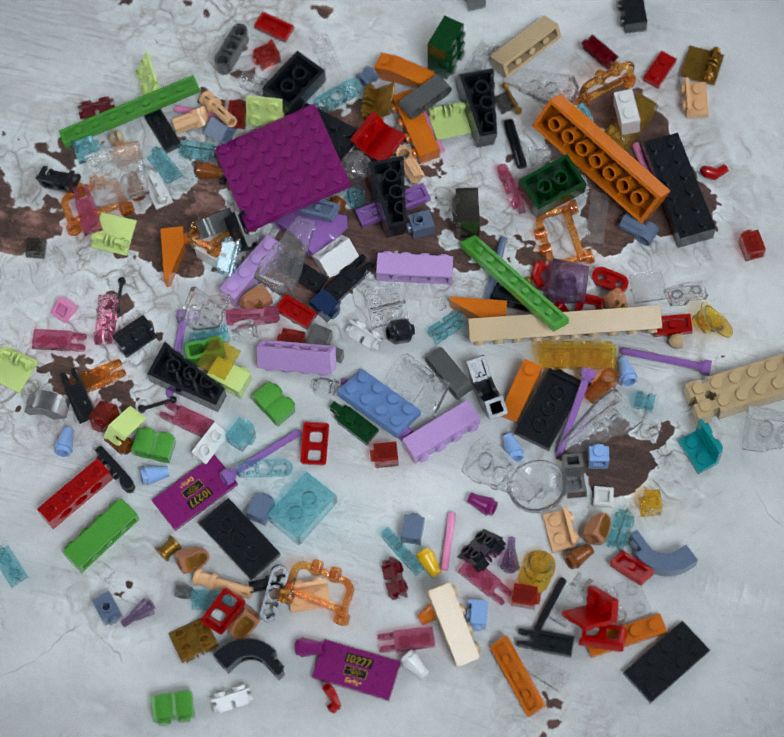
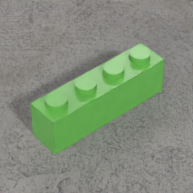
(101, 535)

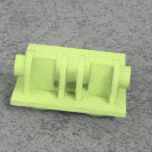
(146, 75)
(263, 110)
(449, 120)
(115, 235)
(15, 368)

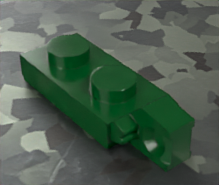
(354, 423)

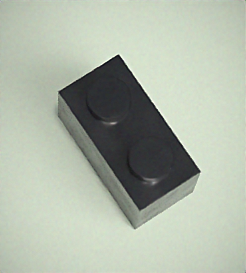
(633, 15)

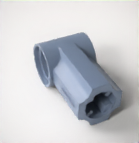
(644, 232)

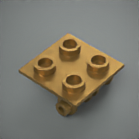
(702, 64)
(377, 100)
(192, 640)

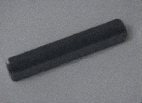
(515, 144)

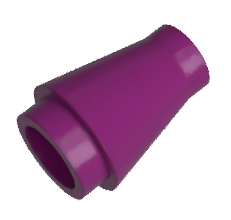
(484, 504)
(309, 647)

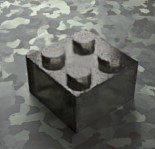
(466, 212)

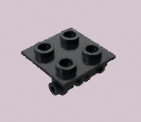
(477, 551)

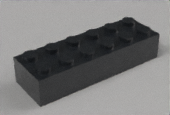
(684, 204)

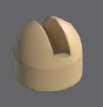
(112, 139)
(676, 341)

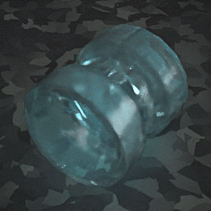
(353, 194)
(644, 401)

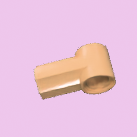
(195, 118)
(412, 169)

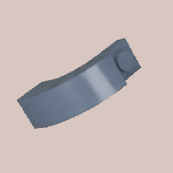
(663, 564)

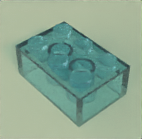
(302, 508)

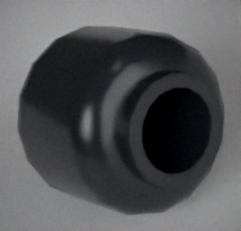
(400, 331)

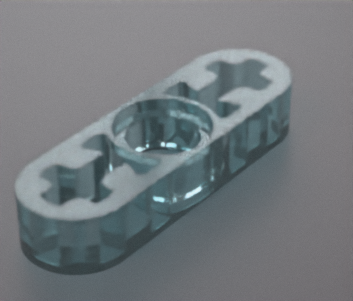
(338, 89)
(277, 462)
(402, 551)

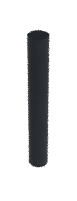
(550, 604)

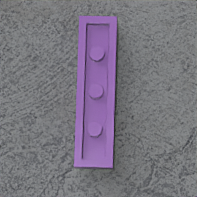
(414, 197)

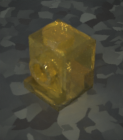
(650, 503)

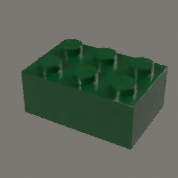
(446, 47)
(552, 185)

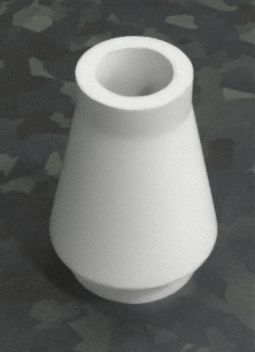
(414, 664)

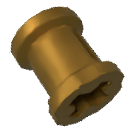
(168, 548)

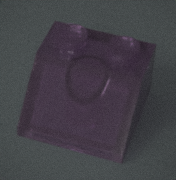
(566, 282)

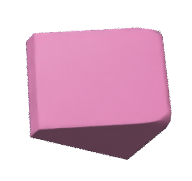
(64, 309)

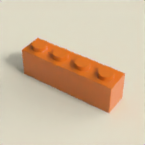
(417, 132)

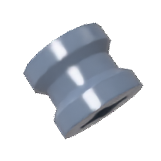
(367, 76)

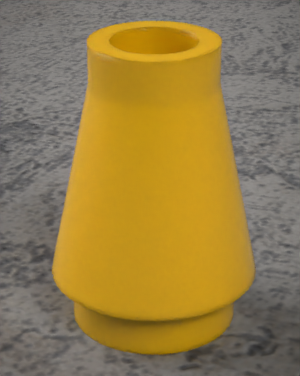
(429, 562)

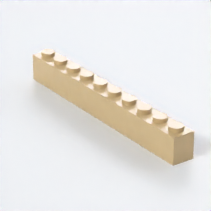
(580, 322)

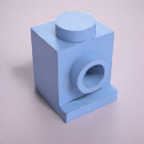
(598, 453)
(478, 614)

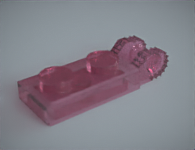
(510, 187)
(87, 212)
(261, 316)
(106, 318)
(57, 340)
(187, 419)
(485, 582)
(408, 639)

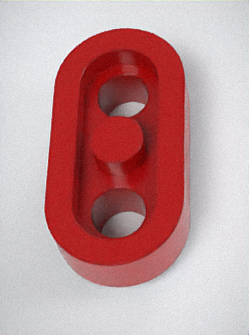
(610, 280)

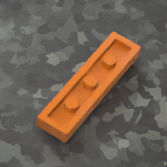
(637, 632)
(517, 676)

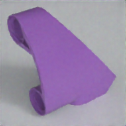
(323, 233)

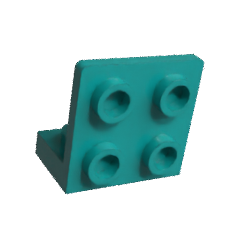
(701, 447)

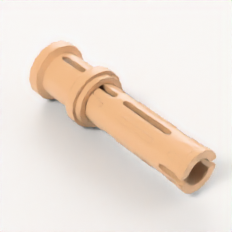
(215, 106)
(213, 582)

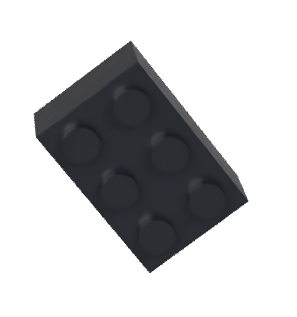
(295, 82)

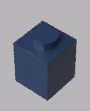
(325, 305)

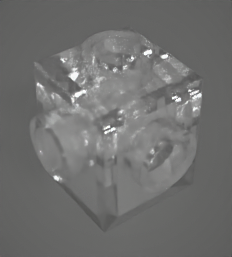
(355, 165)

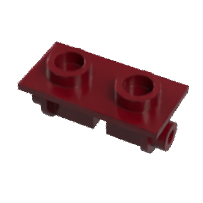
(599, 51)
(89, 109)
(393, 570)

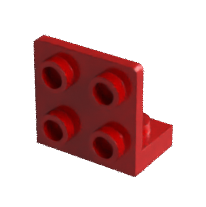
(377, 138)
(599, 610)

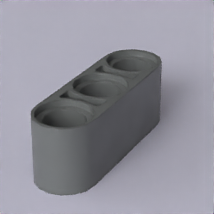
(228, 56)
(425, 96)
(213, 223)
(447, 369)

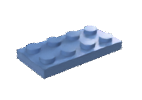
(379, 403)

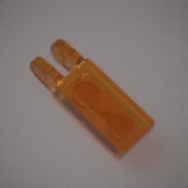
(100, 376)

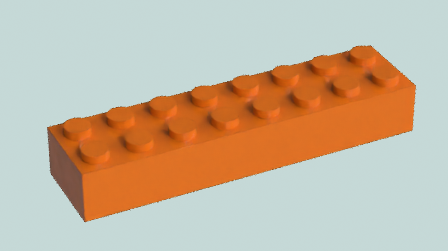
(601, 158)

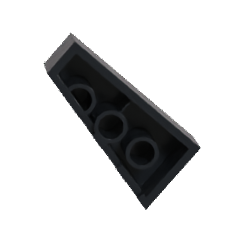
(479, 97)
(388, 190)
(185, 379)

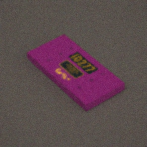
(193, 493)
(357, 670)

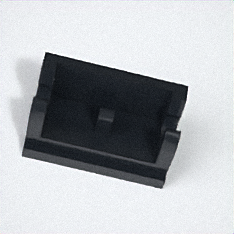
(58, 180)
(239, 231)
(501, 293)
(134, 336)

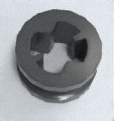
(183, 591)

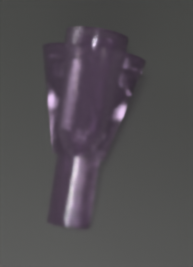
(510, 560)
(142, 610)

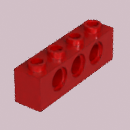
(75, 493)

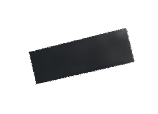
(162, 130)

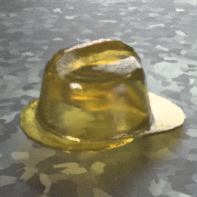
(711, 321)
(537, 570)

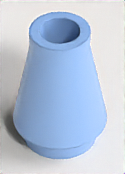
(626, 373)
(64, 444)
(512, 447)
(153, 474)

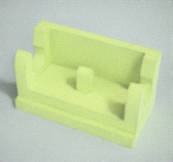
(124, 425)

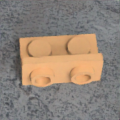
(695, 99)
(560, 530)
(316, 587)

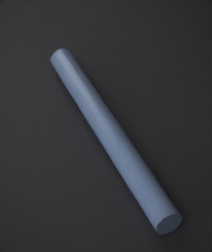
(492, 282)

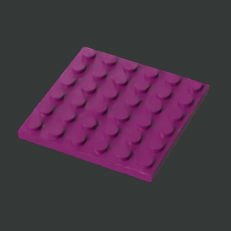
(282, 167)

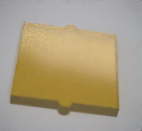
(219, 358)

